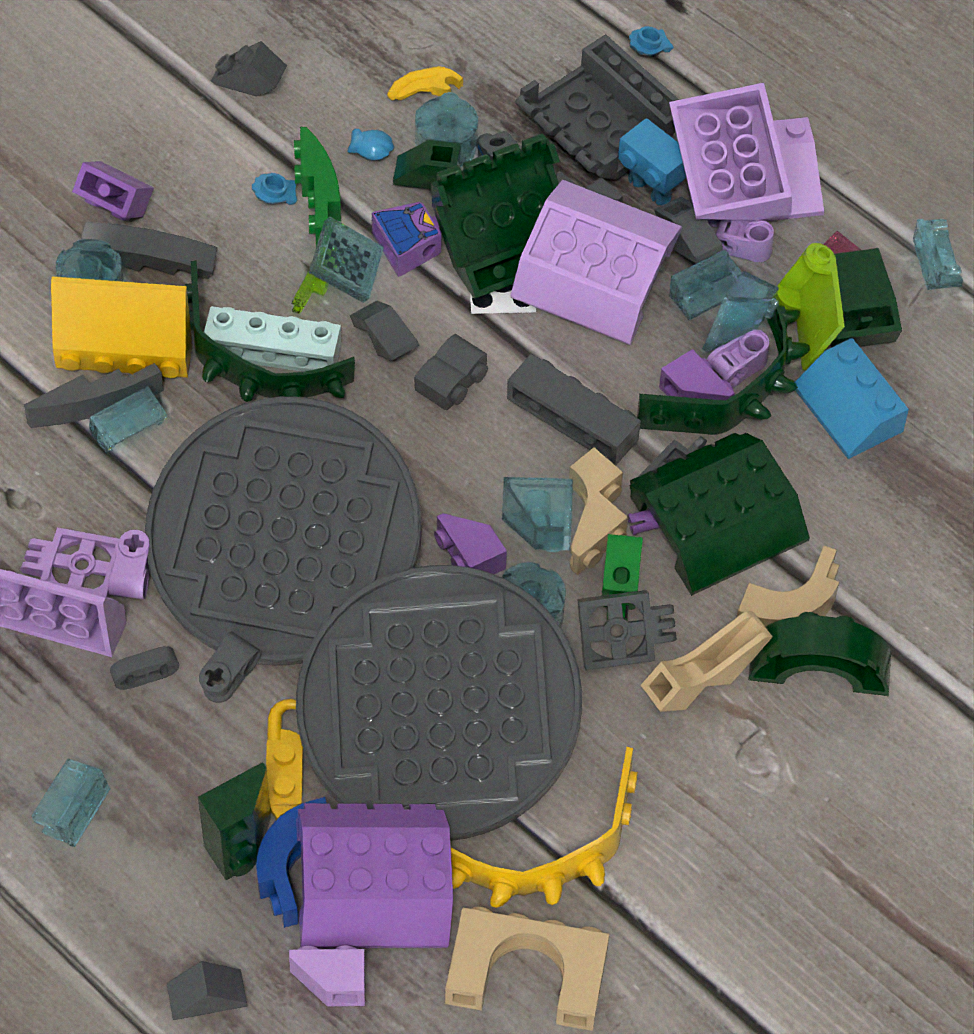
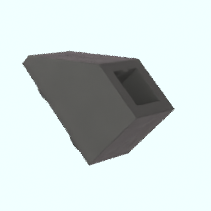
(249, 70)
(697, 238)

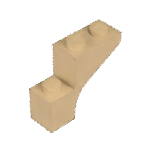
(598, 485)
(715, 662)

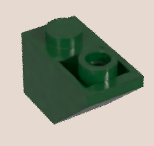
(420, 164)

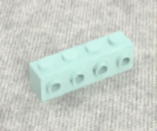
(275, 339)

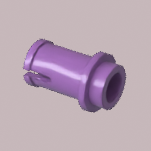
(649, 522)

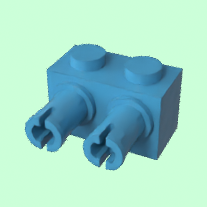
(652, 160)

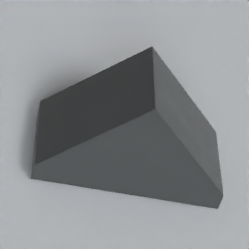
(206, 990)

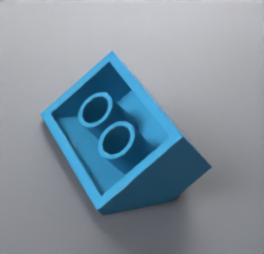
(851, 399)

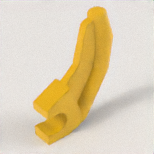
(426, 80)

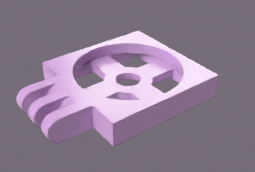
(47, 554)

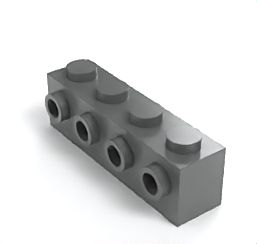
(573, 408)

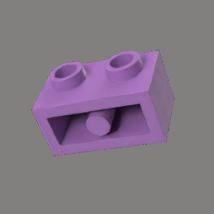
(112, 190)

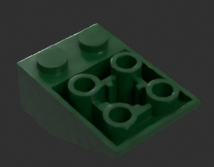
(866, 299)

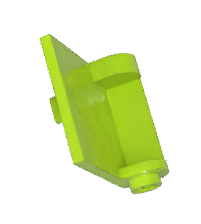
(815, 292)

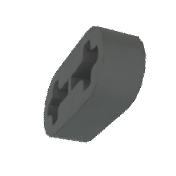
(144, 668)

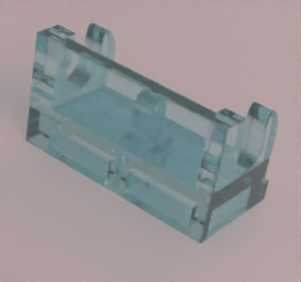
(936, 255)
(704, 284)
(126, 418)
(71, 801)

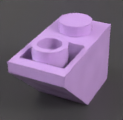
(331, 974)

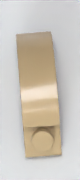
(814, 596)

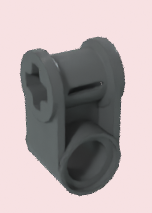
(231, 663)

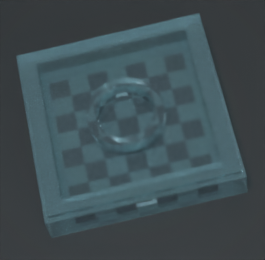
(346, 259)

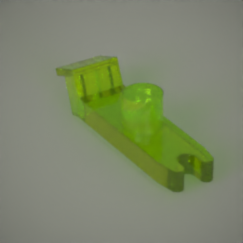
(309, 285)

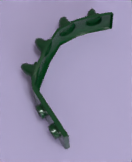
(255, 379)
(720, 416)

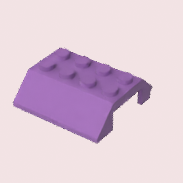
(375, 876)

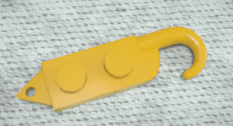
(283, 761)

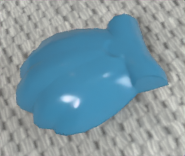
(649, 41)
(370, 144)
(274, 189)

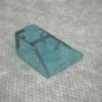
(742, 310)
(539, 511)

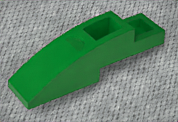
(317, 180)

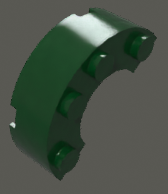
(827, 646)

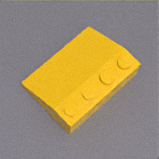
(120, 326)

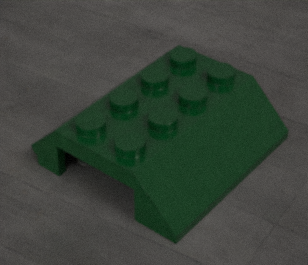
(493, 209)
(722, 509)

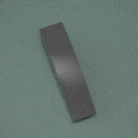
(153, 248)
(81, 400)

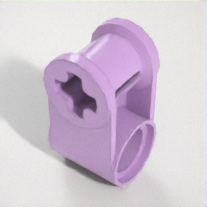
(746, 238)
(735, 360)
(130, 569)

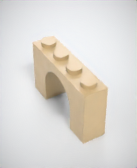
(489, 935)

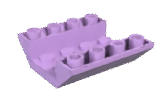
(593, 260)

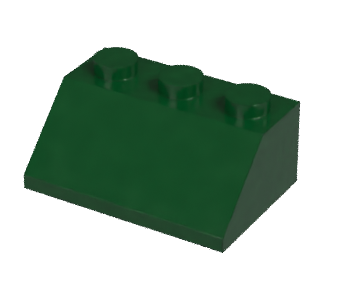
(236, 821)

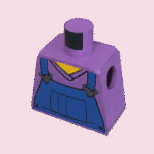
(407, 236)

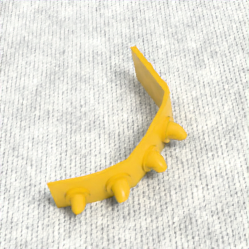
(551, 876)

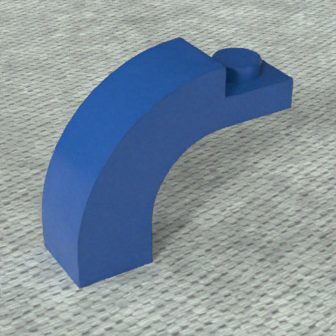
(274, 861)

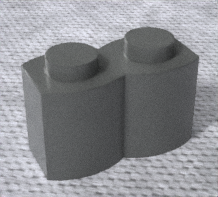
(451, 372)

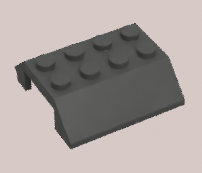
(599, 106)

